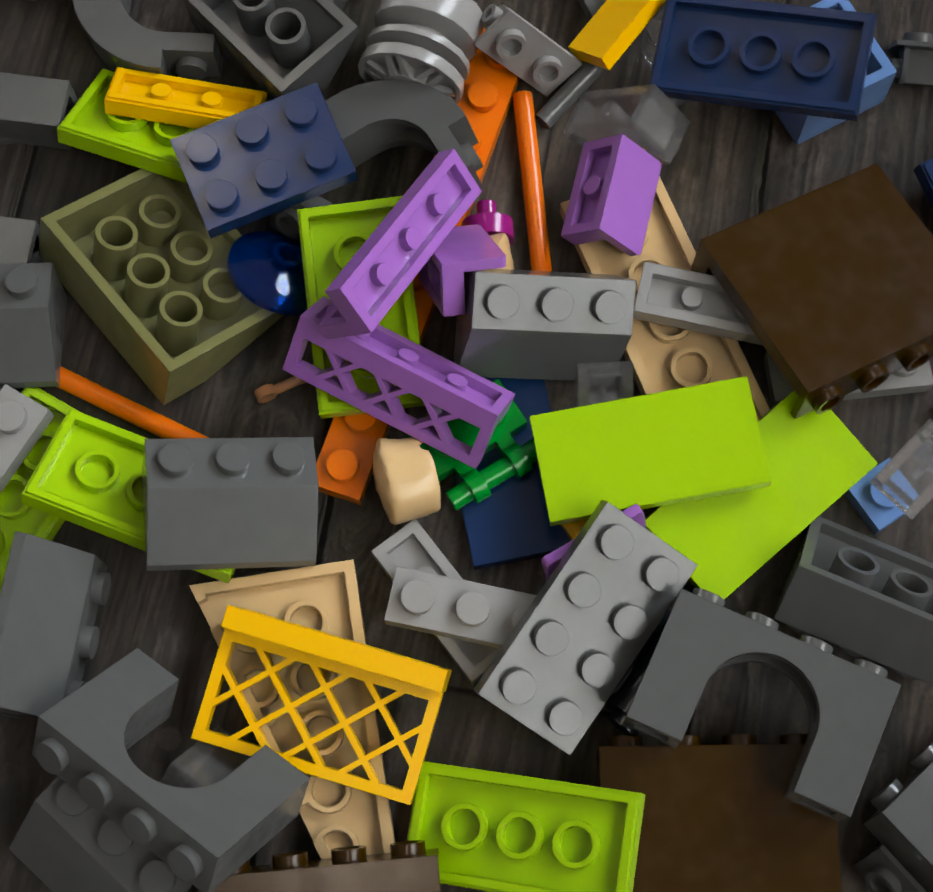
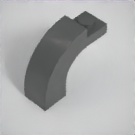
(127, 44)
(402, 114)

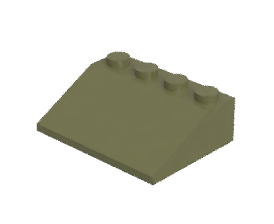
(153, 280)

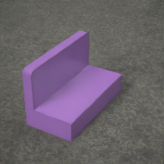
(612, 194)
(462, 251)

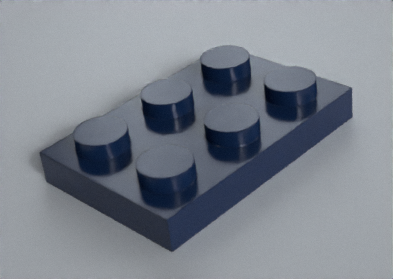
(264, 160)

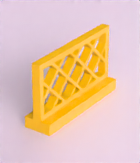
(337, 655)

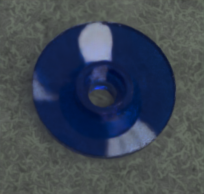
(269, 271)

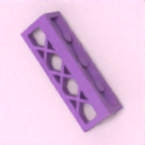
(399, 247)
(413, 371)

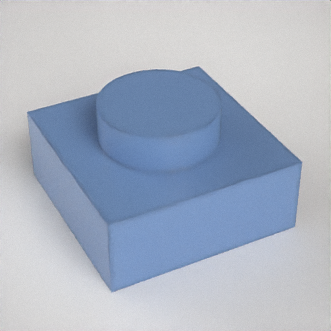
(871, 504)

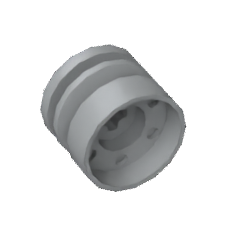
(423, 43)

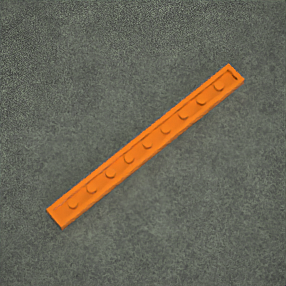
(349, 447)

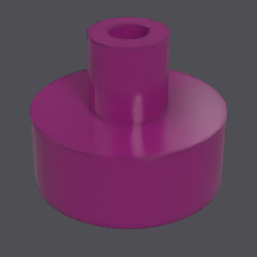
(491, 220)

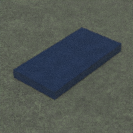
(764, 56)
(514, 519)

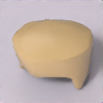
(405, 479)

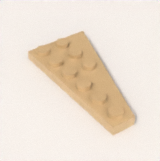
(328, 601)

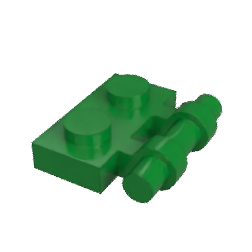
(476, 485)

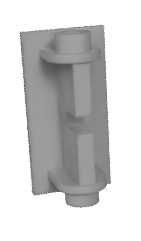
(525, 49)

